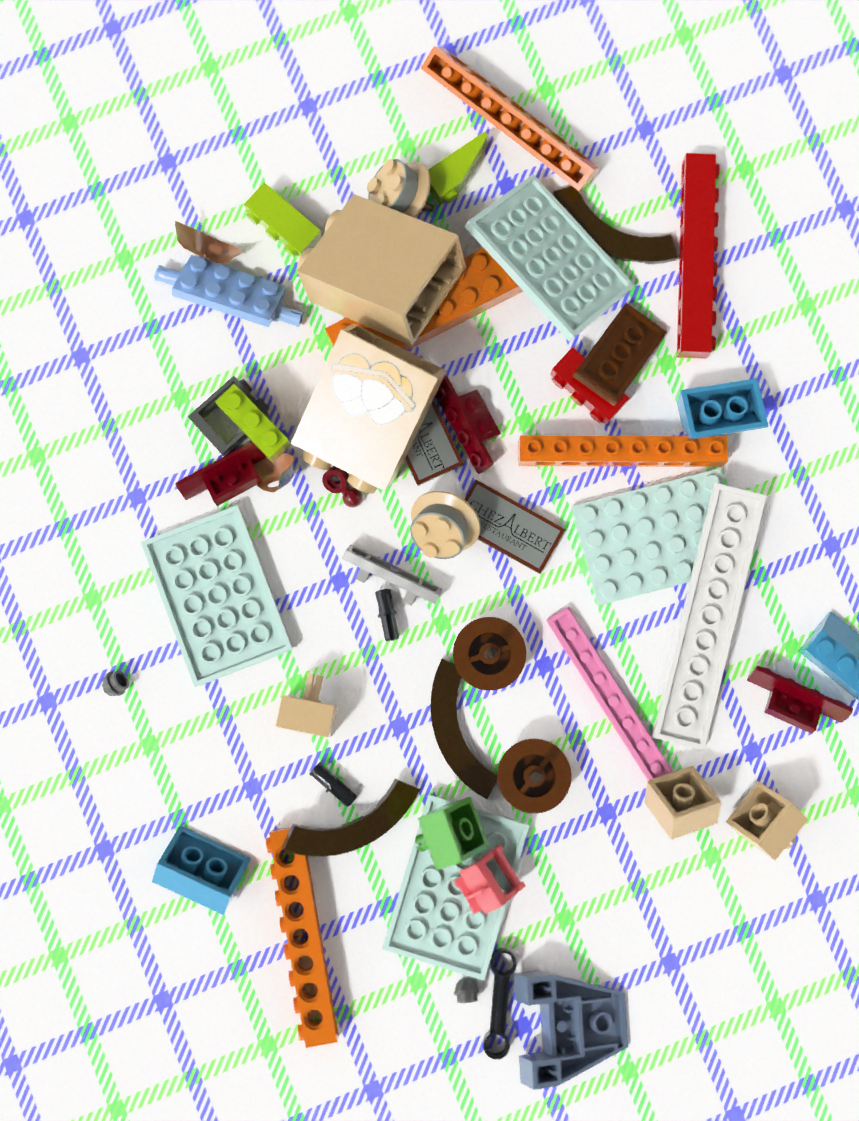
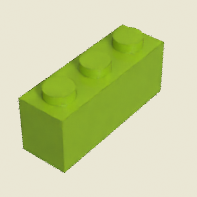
(281, 221)
(253, 423)

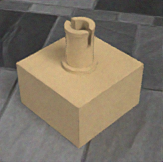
(307, 712)
(682, 802)
(767, 820)

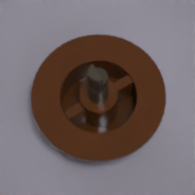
(489, 653)
(534, 776)

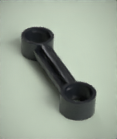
(499, 1004)

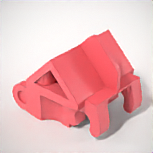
(482, 888)

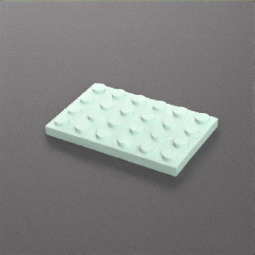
(550, 256)
(644, 536)
(216, 596)
(433, 915)

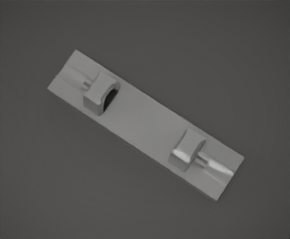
(373, 565)

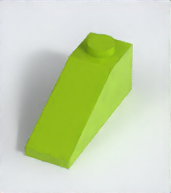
(453, 171)

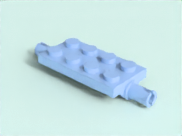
(230, 291)

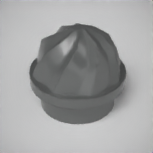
(115, 683)
(466, 991)

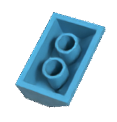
(722, 409)
(835, 652)
(200, 870)

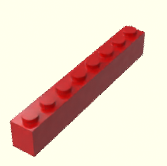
(697, 256)

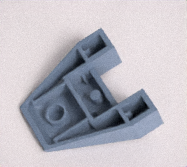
(578, 1027)

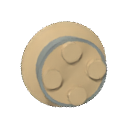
(401, 187)
(443, 524)

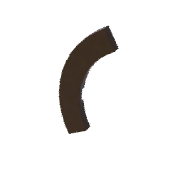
(612, 241)
(449, 736)
(357, 833)

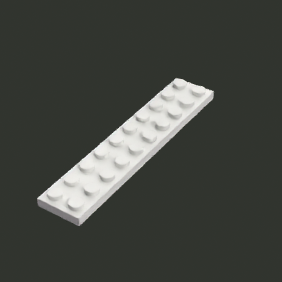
(709, 616)

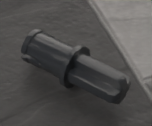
(387, 614)
(333, 784)

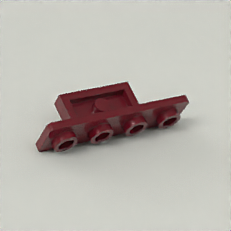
(470, 422)
(226, 476)
(795, 702)

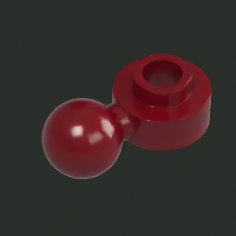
(351, 496)

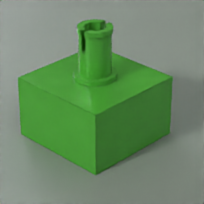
(452, 833)

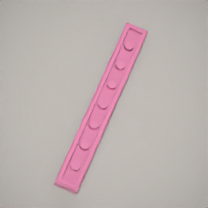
(608, 695)

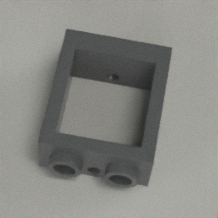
(201, 412)

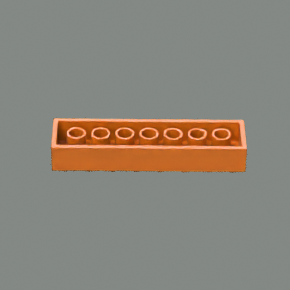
(476, 290)

